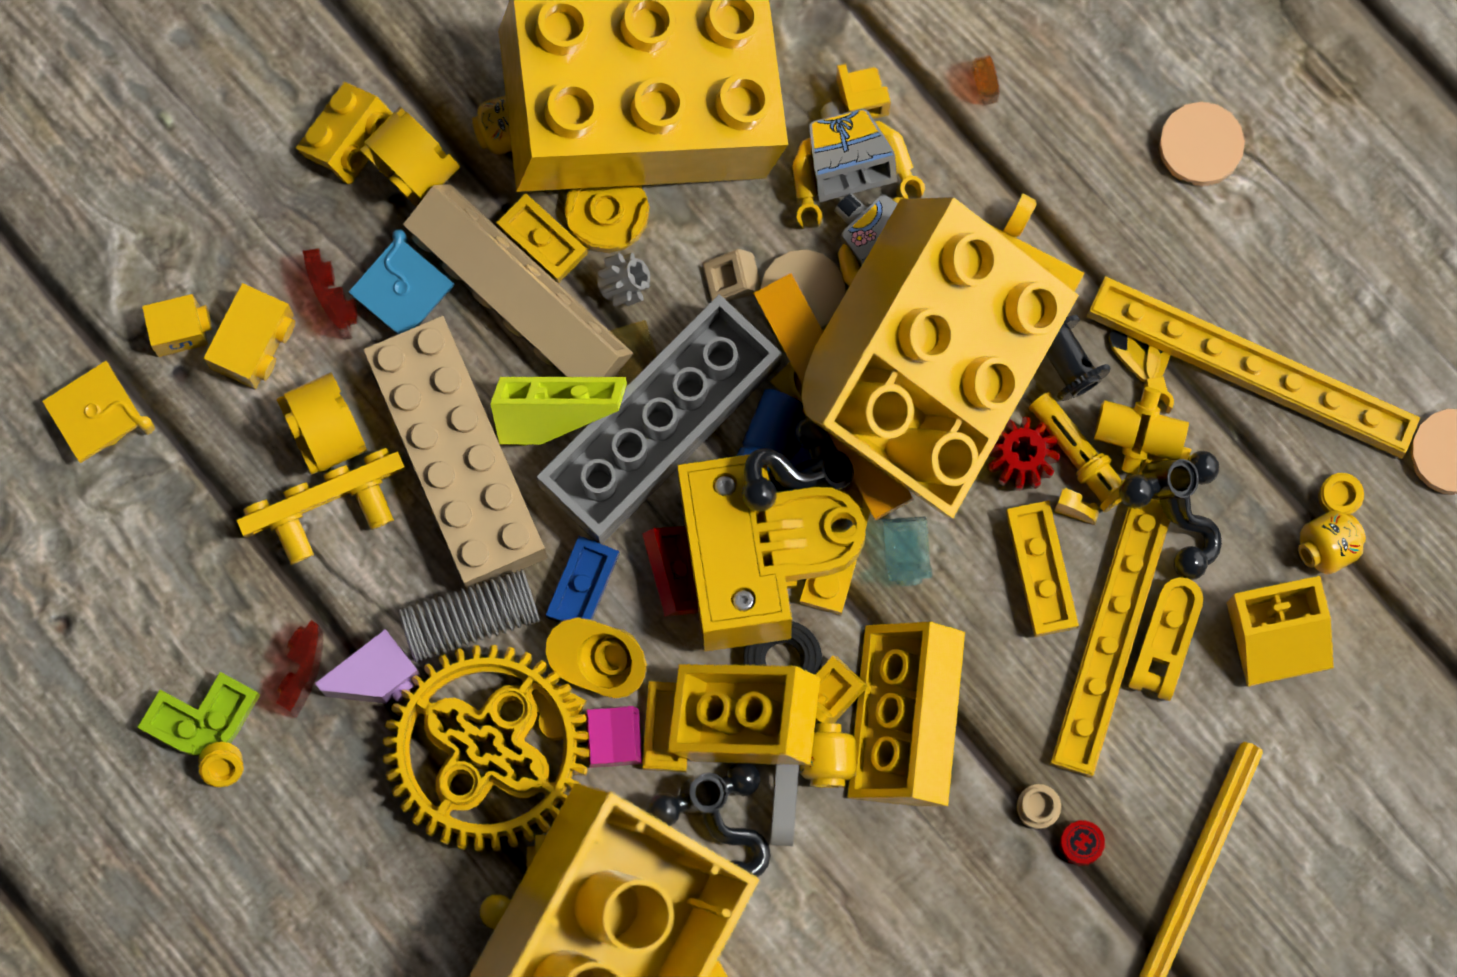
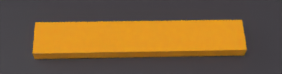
(798, 335)

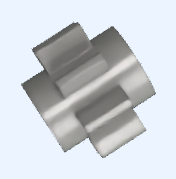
(623, 279)

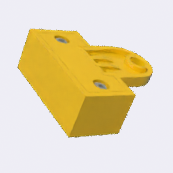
(749, 555)

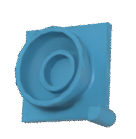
(401, 286)

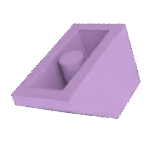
(372, 673)

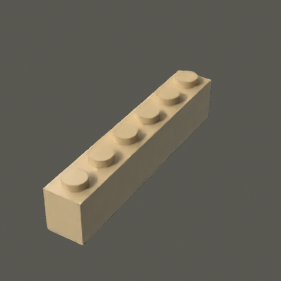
(514, 286)

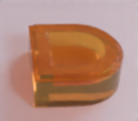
(986, 79)

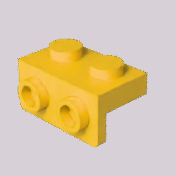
(343, 129)

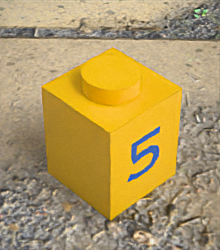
(177, 325)

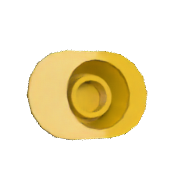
(596, 657)

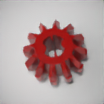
(1036, 447)

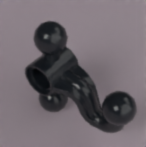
(823, 470)
(1173, 484)
(741, 780)

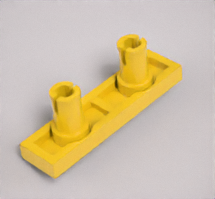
(285, 515)

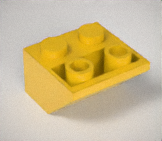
(1282, 630)

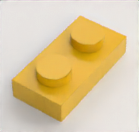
(542, 238)

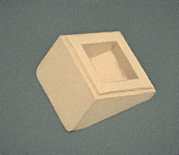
(732, 275)

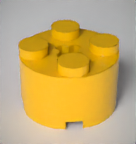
(411, 154)
(321, 423)

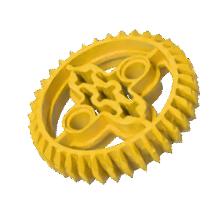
(449, 707)

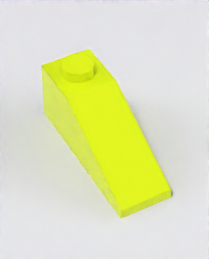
(548, 407)

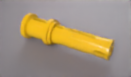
(1098, 466)

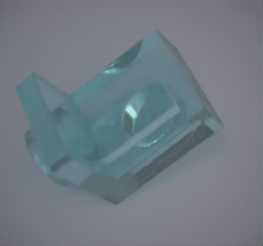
(907, 550)

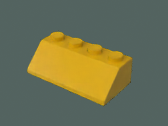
(907, 713)

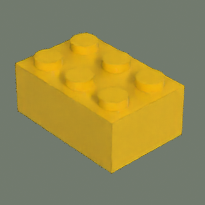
(744, 714)

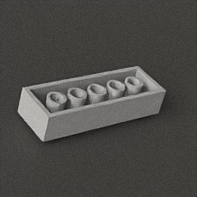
(660, 420)

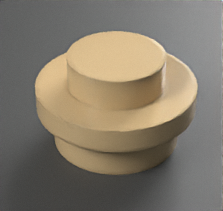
(1038, 806)

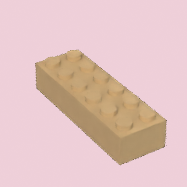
(455, 453)

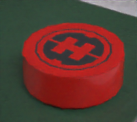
(1082, 843)

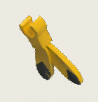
(1144, 366)

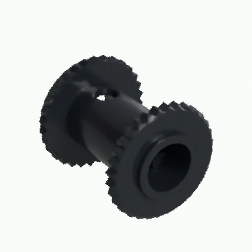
(1073, 363)

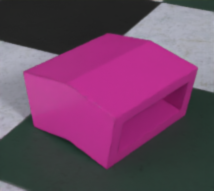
(614, 736)

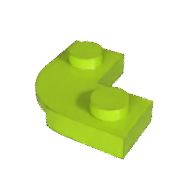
(215, 721)

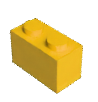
(250, 337)

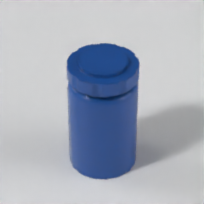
(772, 423)

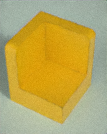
(863, 91)

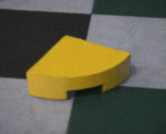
(1070, 505)

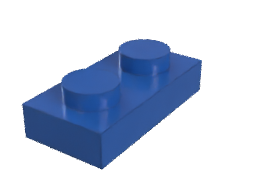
(583, 581)

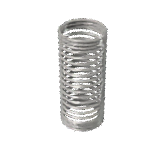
(523, 603)

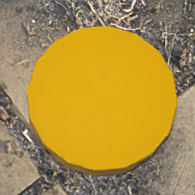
(607, 216)

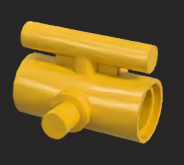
(1141, 430)

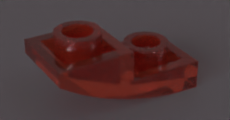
(337, 308)
(305, 653)

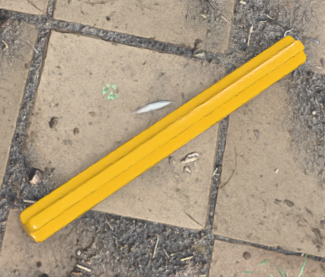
(1202, 861)

